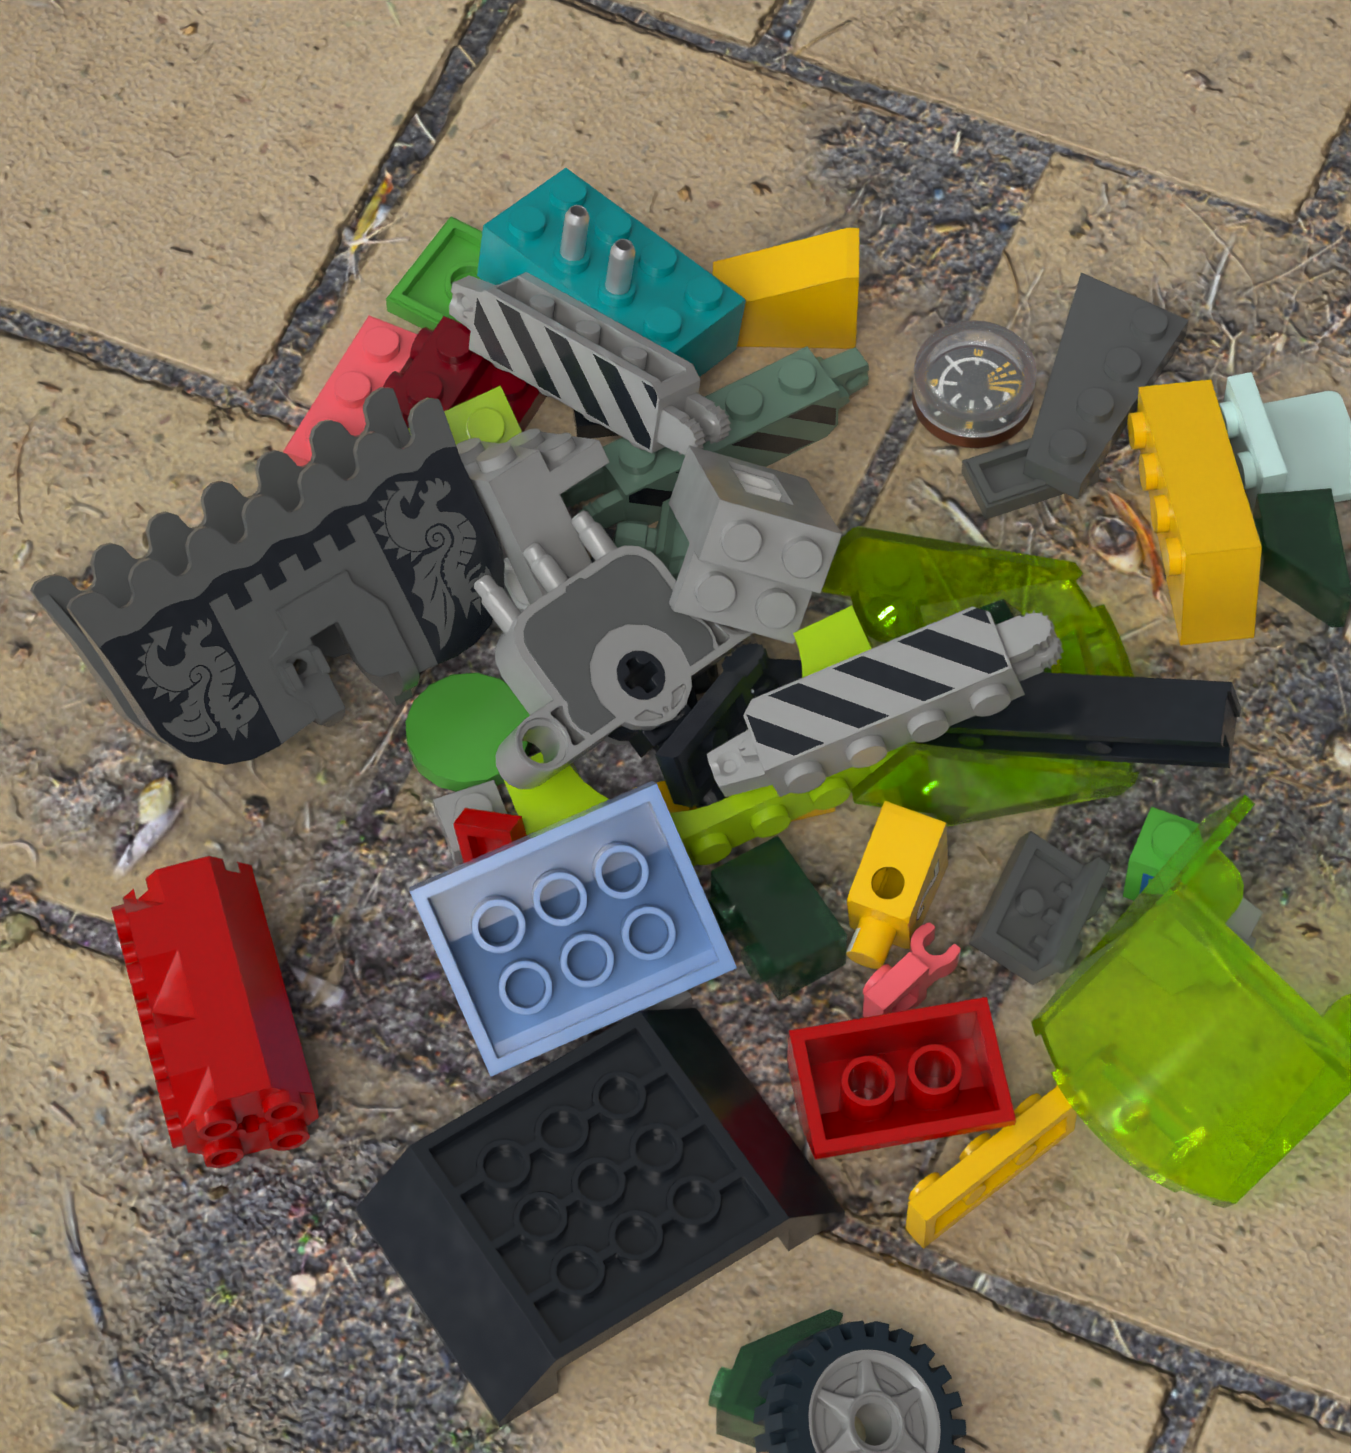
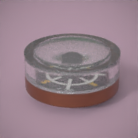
(974, 384)

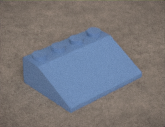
(572, 928)

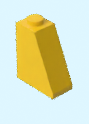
(798, 292)

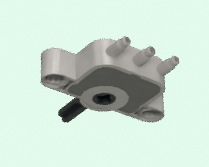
(584, 643)

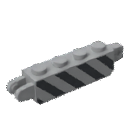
(588, 362)
(884, 700)

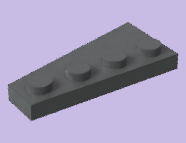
(1102, 359)

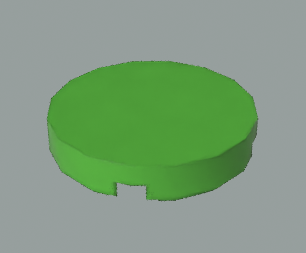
(458, 729)

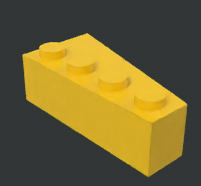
(1198, 511)

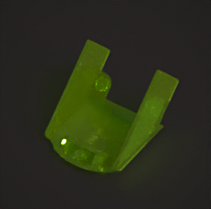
(915, 580)
(1189, 1040)

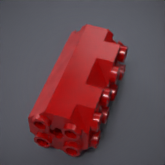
(215, 1012)

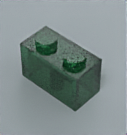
(776, 919)

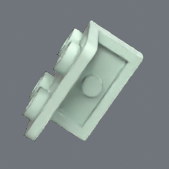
(1288, 441)

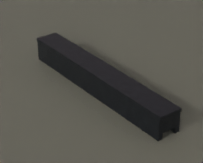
(1097, 719)

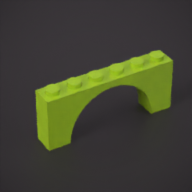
(717, 828)

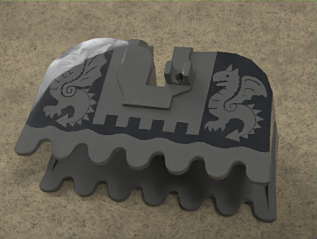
(330, 558)

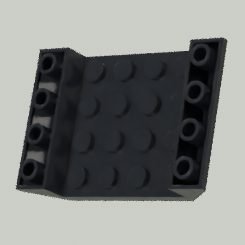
(589, 1201)

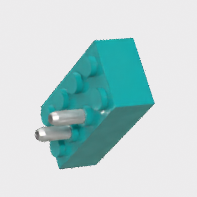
(614, 265)

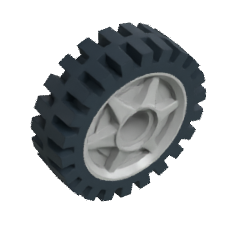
(864, 1375)

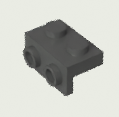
(1040, 909)

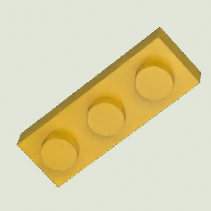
(988, 1165)

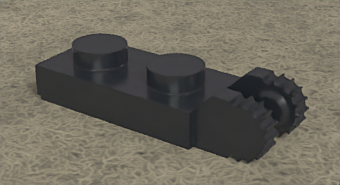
(712, 723)

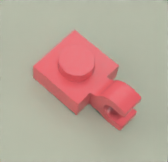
(907, 982)

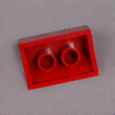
(899, 1078)

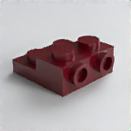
(454, 374)

